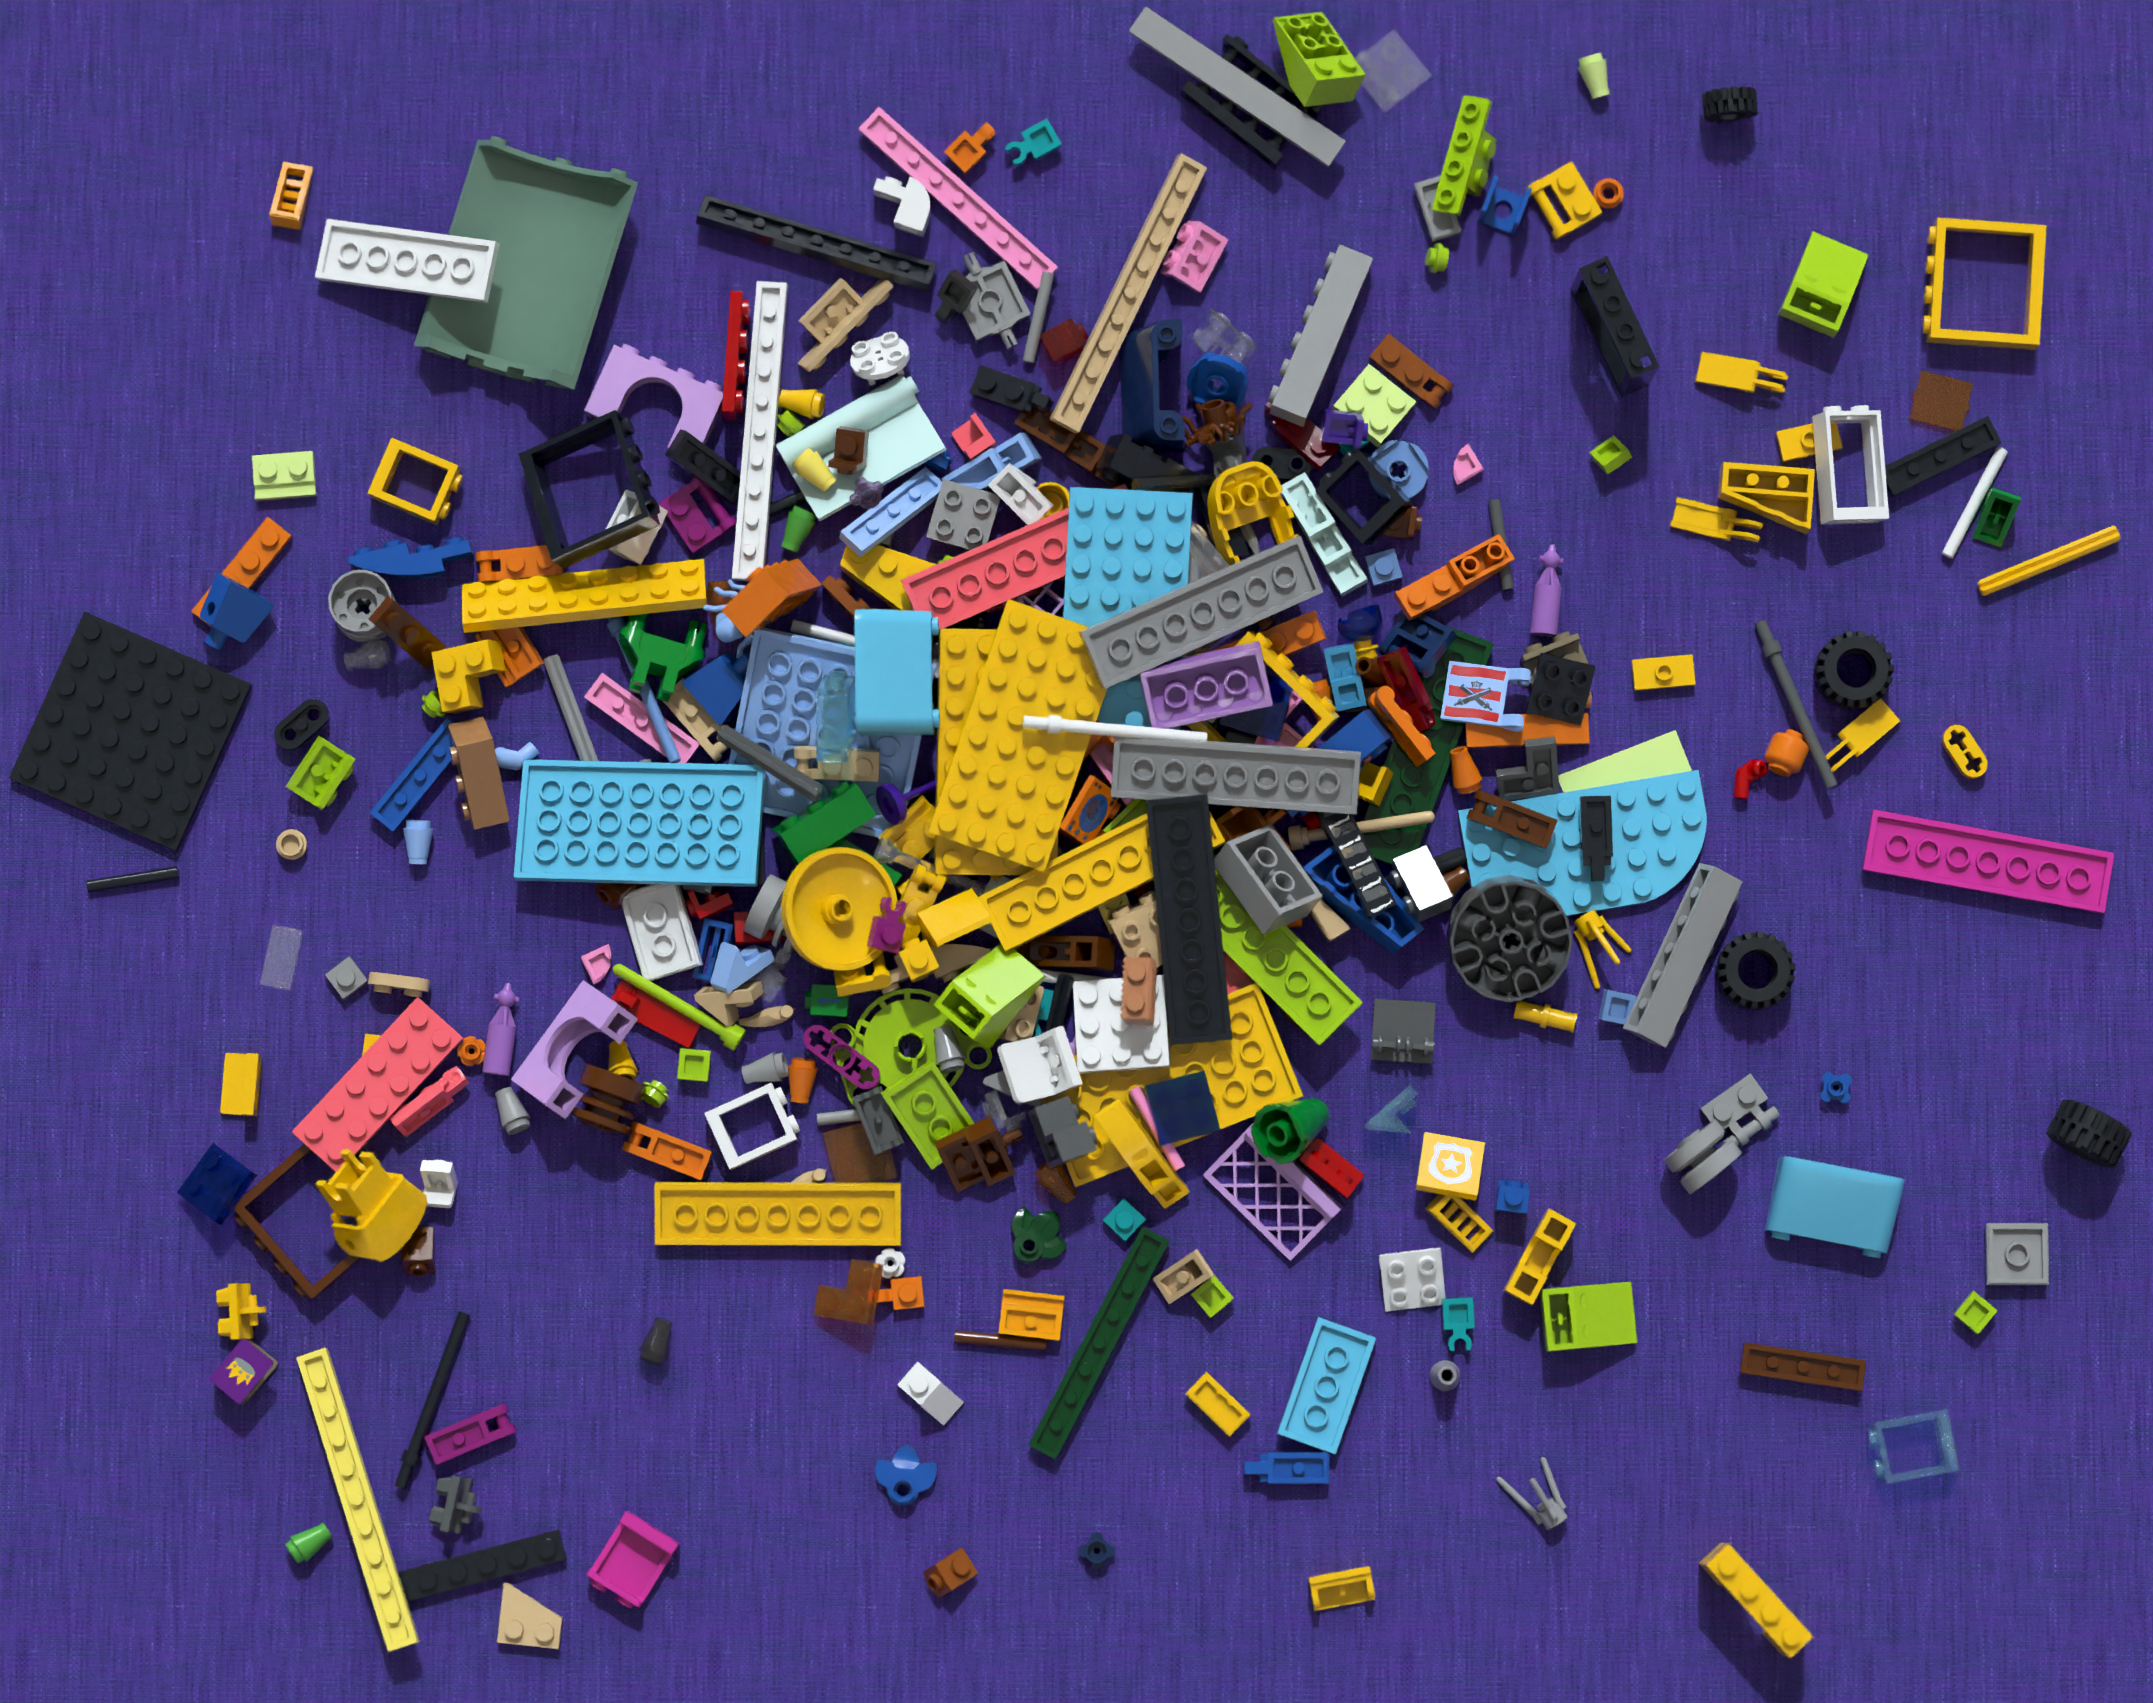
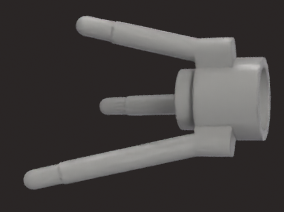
(1550, 1511)

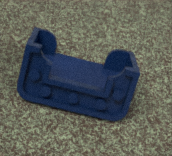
(1140, 387)

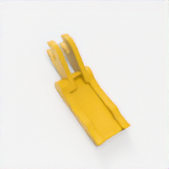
(1736, 373)
(1711, 521)
(1865, 731)

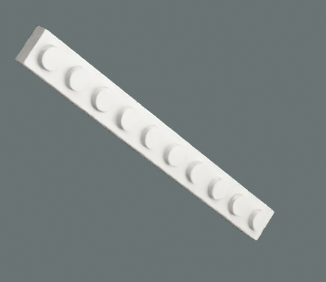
(760, 428)

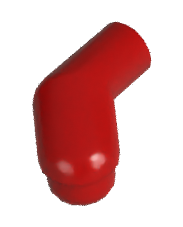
(1745, 775)

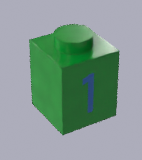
(825, 1003)

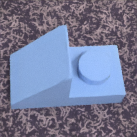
(736, 967)

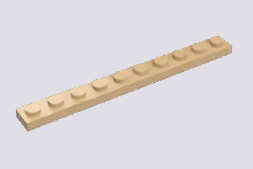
(1128, 293)

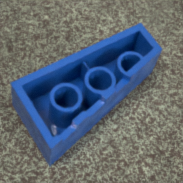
(1361, 734)
(1389, 928)

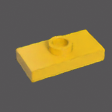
(1799, 441)
(1663, 672)
(1217, 1404)

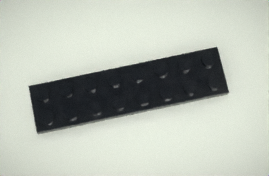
(1189, 919)

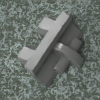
(458, 1504)

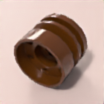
(607, 1099)

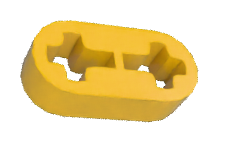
(1970, 747)

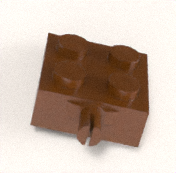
(977, 1154)

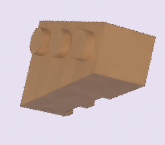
(478, 773)

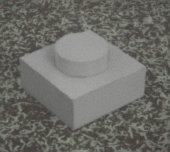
(346, 977)

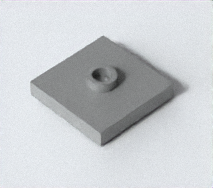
(2016, 1254)

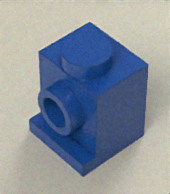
(1512, 1197)

